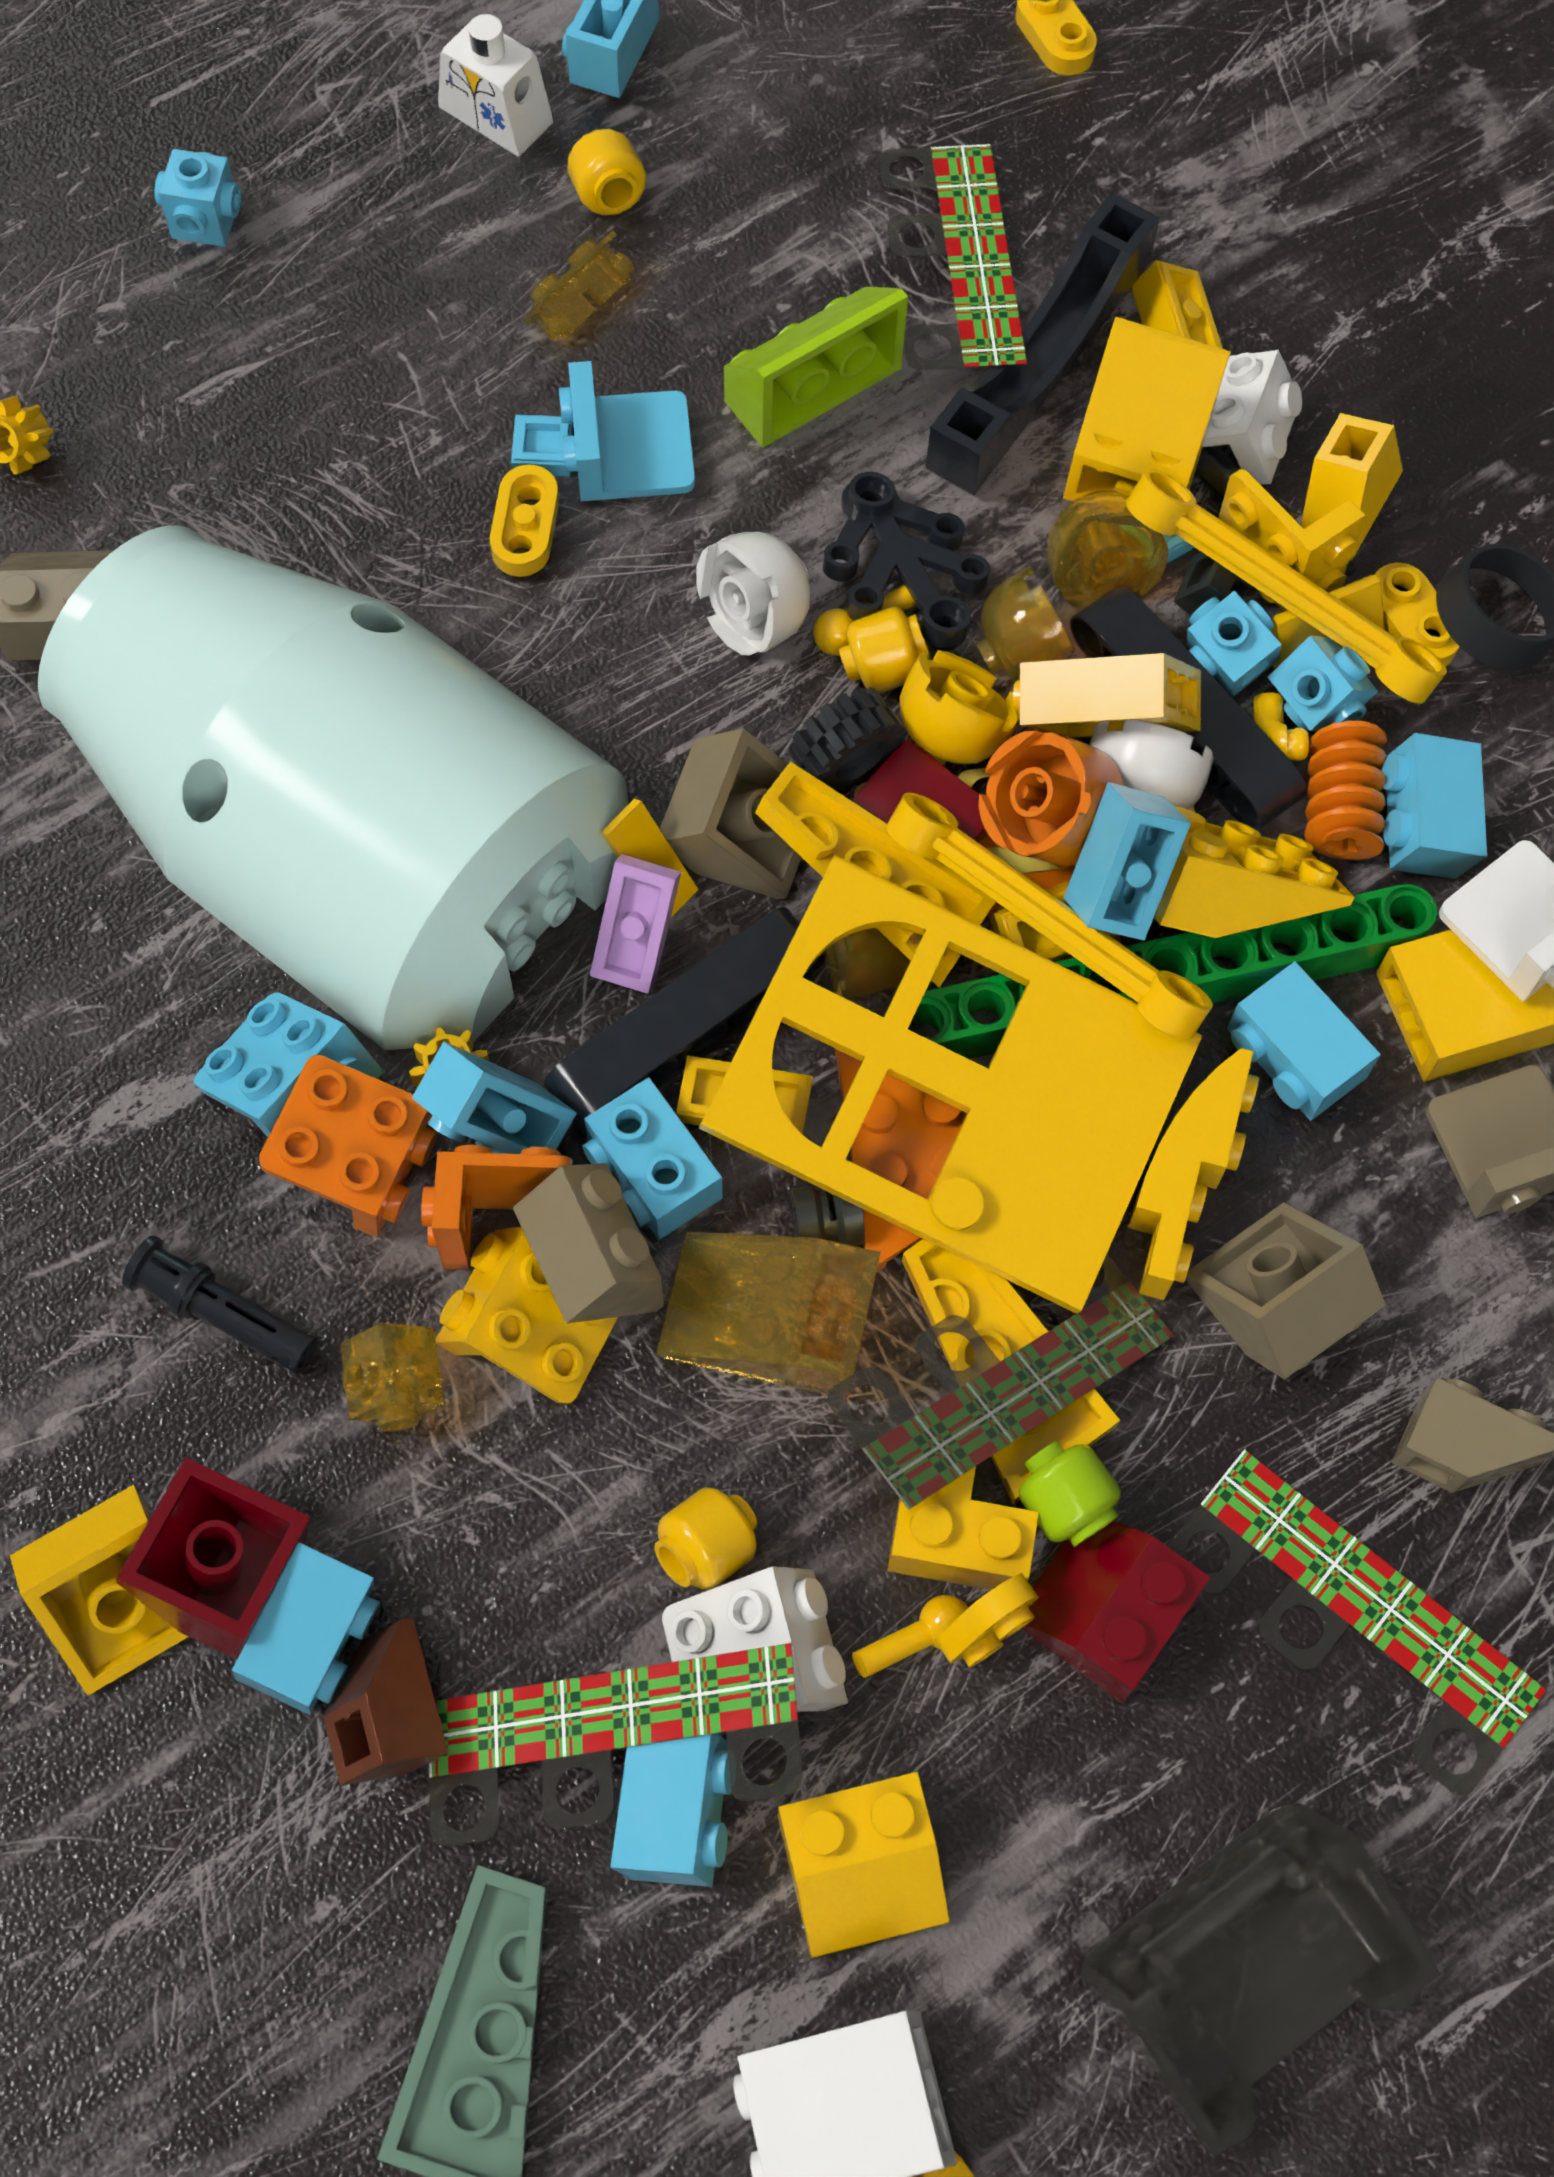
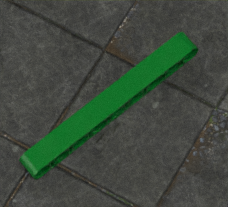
(1191, 957)

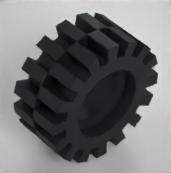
(848, 739)

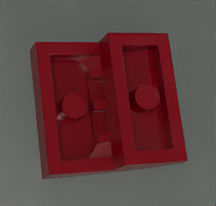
(917, 772)

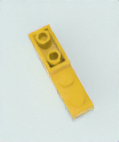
(1187, 1161)

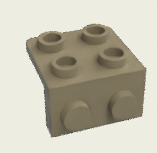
(1499, 1139)

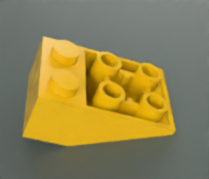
(1146, 410)
(1242, 881)

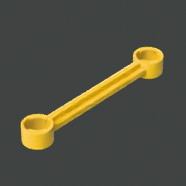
(1172, 509)
(1162, 996)

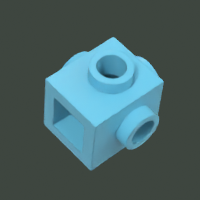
(198, 197)
(1233, 641)
(1323, 684)

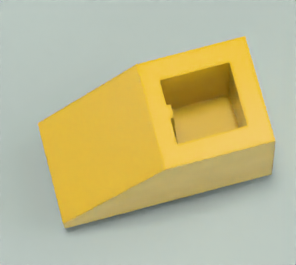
(1357, 464)

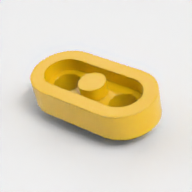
(1047, 28)
(524, 525)
(1415, 610)
(988, 1622)

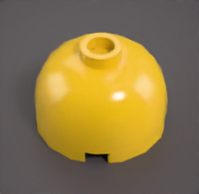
(954, 709)

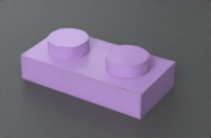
(635, 923)

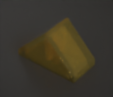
(864, 964)

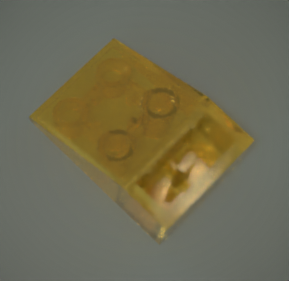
(770, 1307)

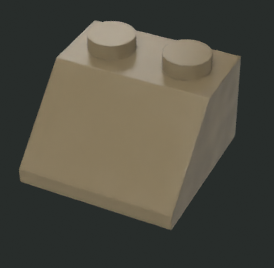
(34, 593)
(715, 820)
(589, 1245)
(1287, 1288)

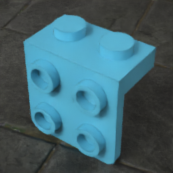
(626, 440)
(268, 1052)

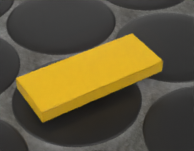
(638, 836)

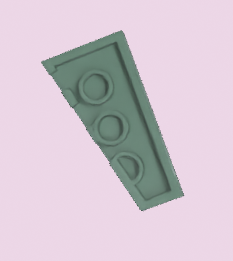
(473, 2059)

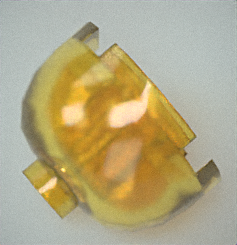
(1103, 546)
(1020, 626)

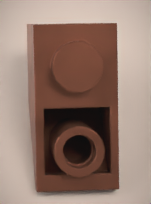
(384, 1710)

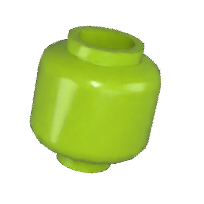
(1070, 1492)

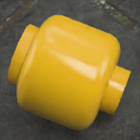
(606, 172)
(883, 648)
(706, 1538)

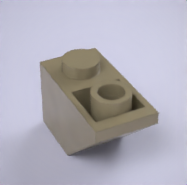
(1467, 1441)

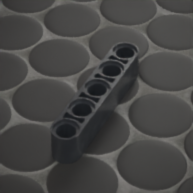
(1247, 767)
(679, 1020)

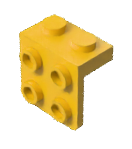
(1315, 552)
(516, 1323)

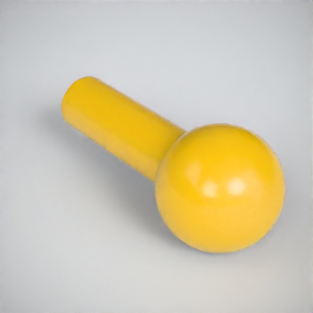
(832, 625)
(933, 1620)

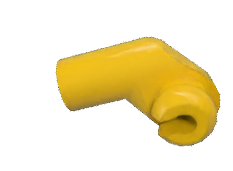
(1269, 716)

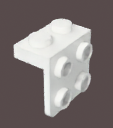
(1255, 412)
(1509, 918)
(760, 1612)

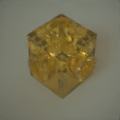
(391, 1375)

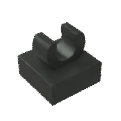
(1207, 580)

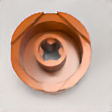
(1044, 795)

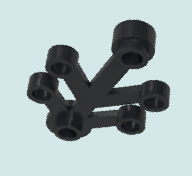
(874, 504)

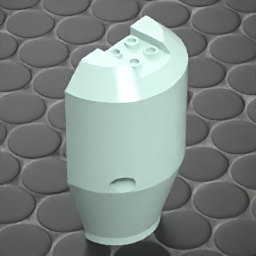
(330, 779)

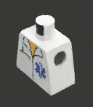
(494, 85)

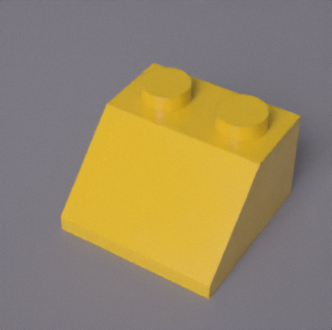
(75, 1594)
(864, 1864)

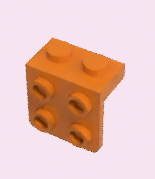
(349, 1141)
(478, 1180)

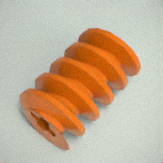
(1346, 790)

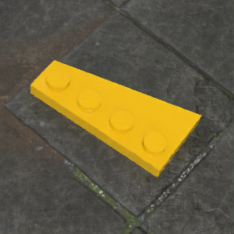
(826, 823)
(1006, 1324)

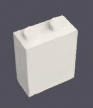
(846, 2103)

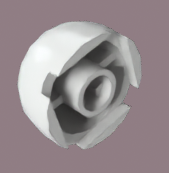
(755, 590)
(1156, 760)

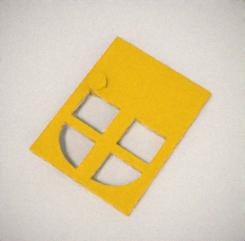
(1048, 1127)

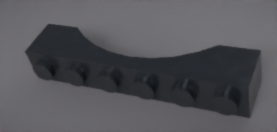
(999, 404)

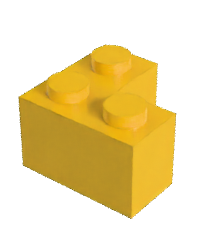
(962, 1538)

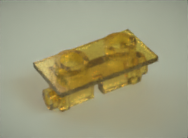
(562, 300)

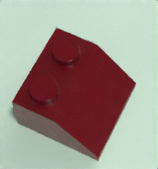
(212, 1556)
(1113, 1604)

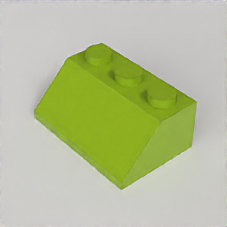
(817, 363)

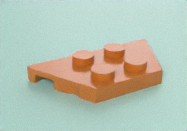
(902, 1141)

